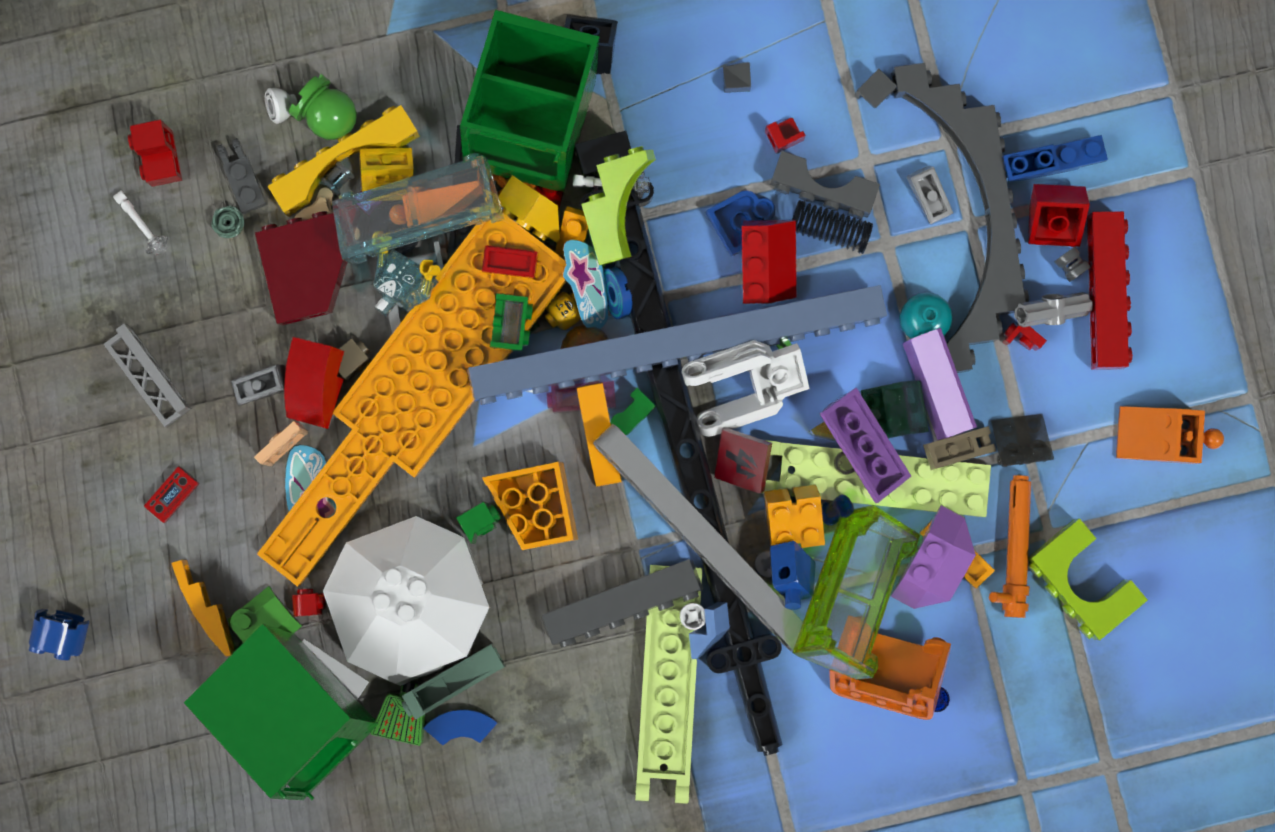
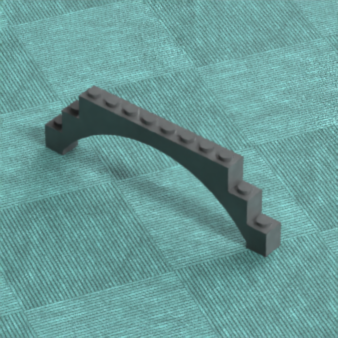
(978, 139)

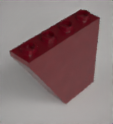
(302, 267)

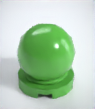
(326, 110)

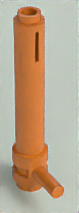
(1016, 587)

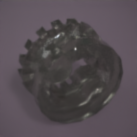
(837, 462)

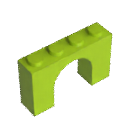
(1052, 564)

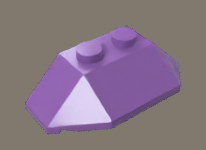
(938, 562)

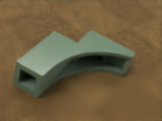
(452, 682)

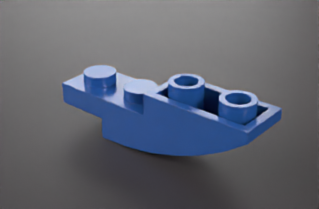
(1054, 159)

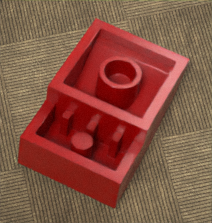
(312, 382)

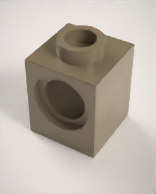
(354, 358)

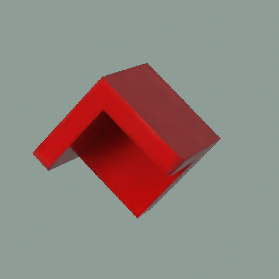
(784, 135)

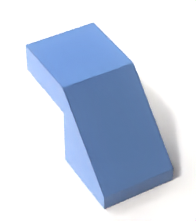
(707, 636)

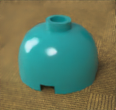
(924, 314)

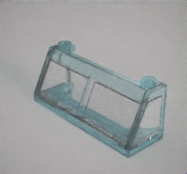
(416, 208)

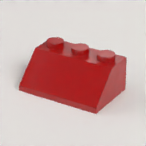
(769, 261)

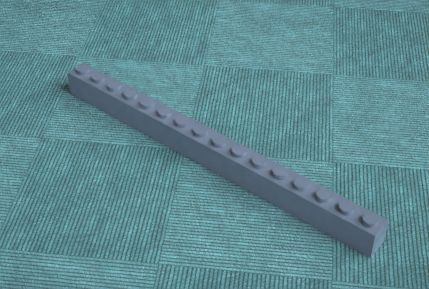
(674, 344)

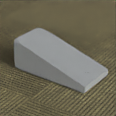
(930, 194)

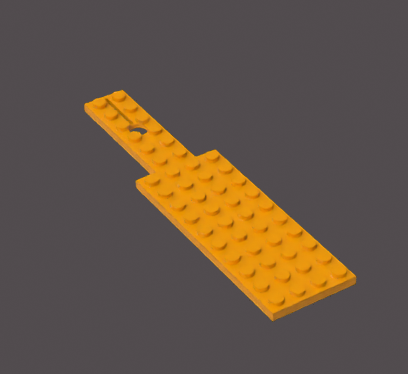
(413, 389)

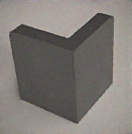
(876, 89)

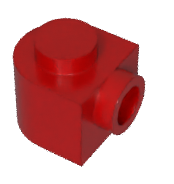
(308, 603)

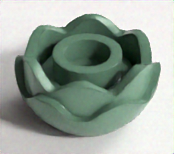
(220, 218)

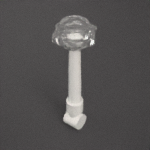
(640, 187)
(156, 244)

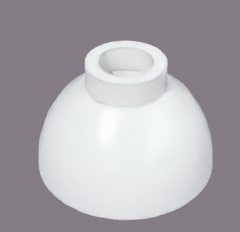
(278, 104)

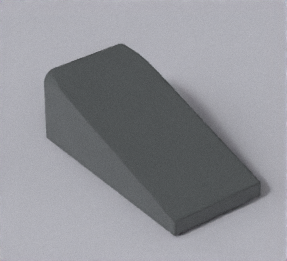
(259, 384)

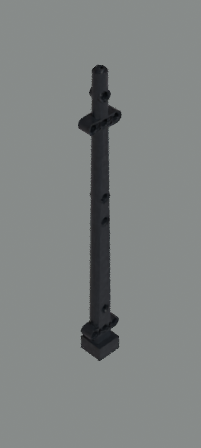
(681, 427)

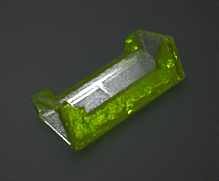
(854, 592)

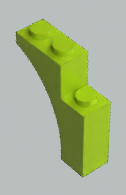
(607, 212)

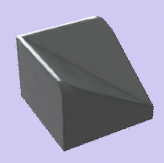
(737, 78)

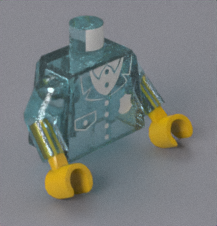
(403, 281)

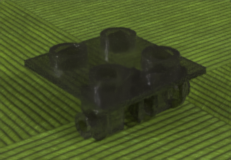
(1022, 440)

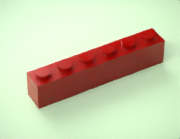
(1108, 290)

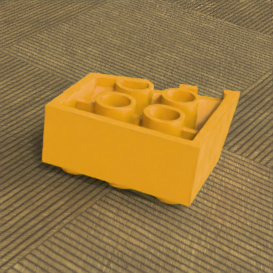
(535, 504)

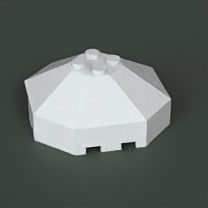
(406, 600)

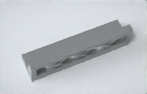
(150, 367)

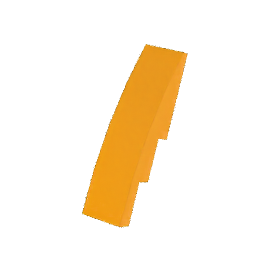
(596, 421)
(210, 617)

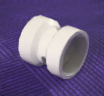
(692, 616)

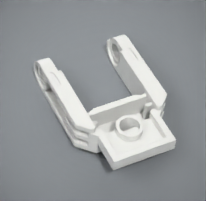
(772, 377)

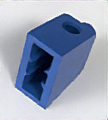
(792, 573)

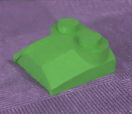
(262, 609)

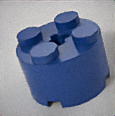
(58, 634)

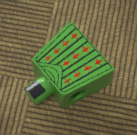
(394, 721)

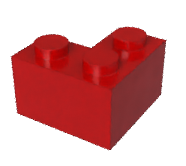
(158, 152)

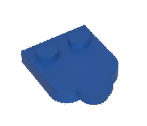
(730, 214)

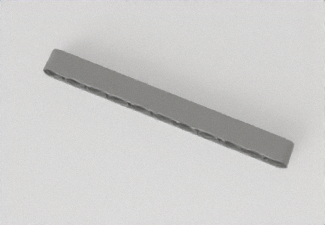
(699, 535)

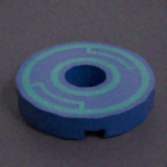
(618, 297)

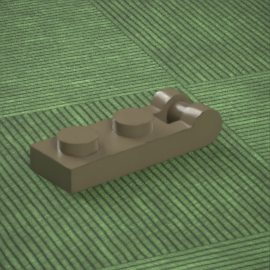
(958, 448)

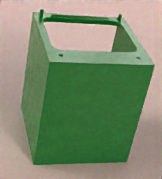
(530, 99)
(281, 714)

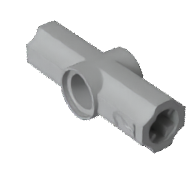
(1053, 309)

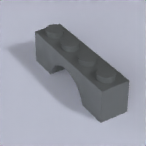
(793, 176)

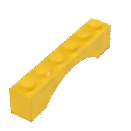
(298, 187)

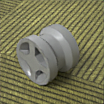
(761, 565)

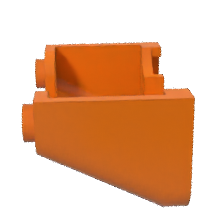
(905, 680)

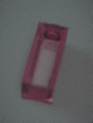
(567, 399)

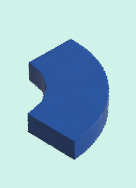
(460, 724)

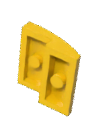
(384, 166)

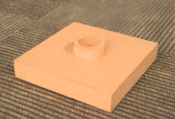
(281, 444)

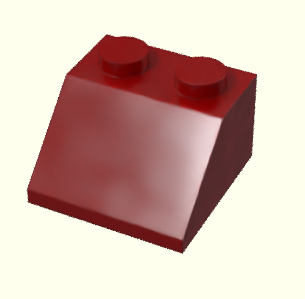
(1057, 215)

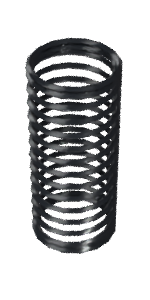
(866, 232)

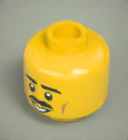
(562, 311)

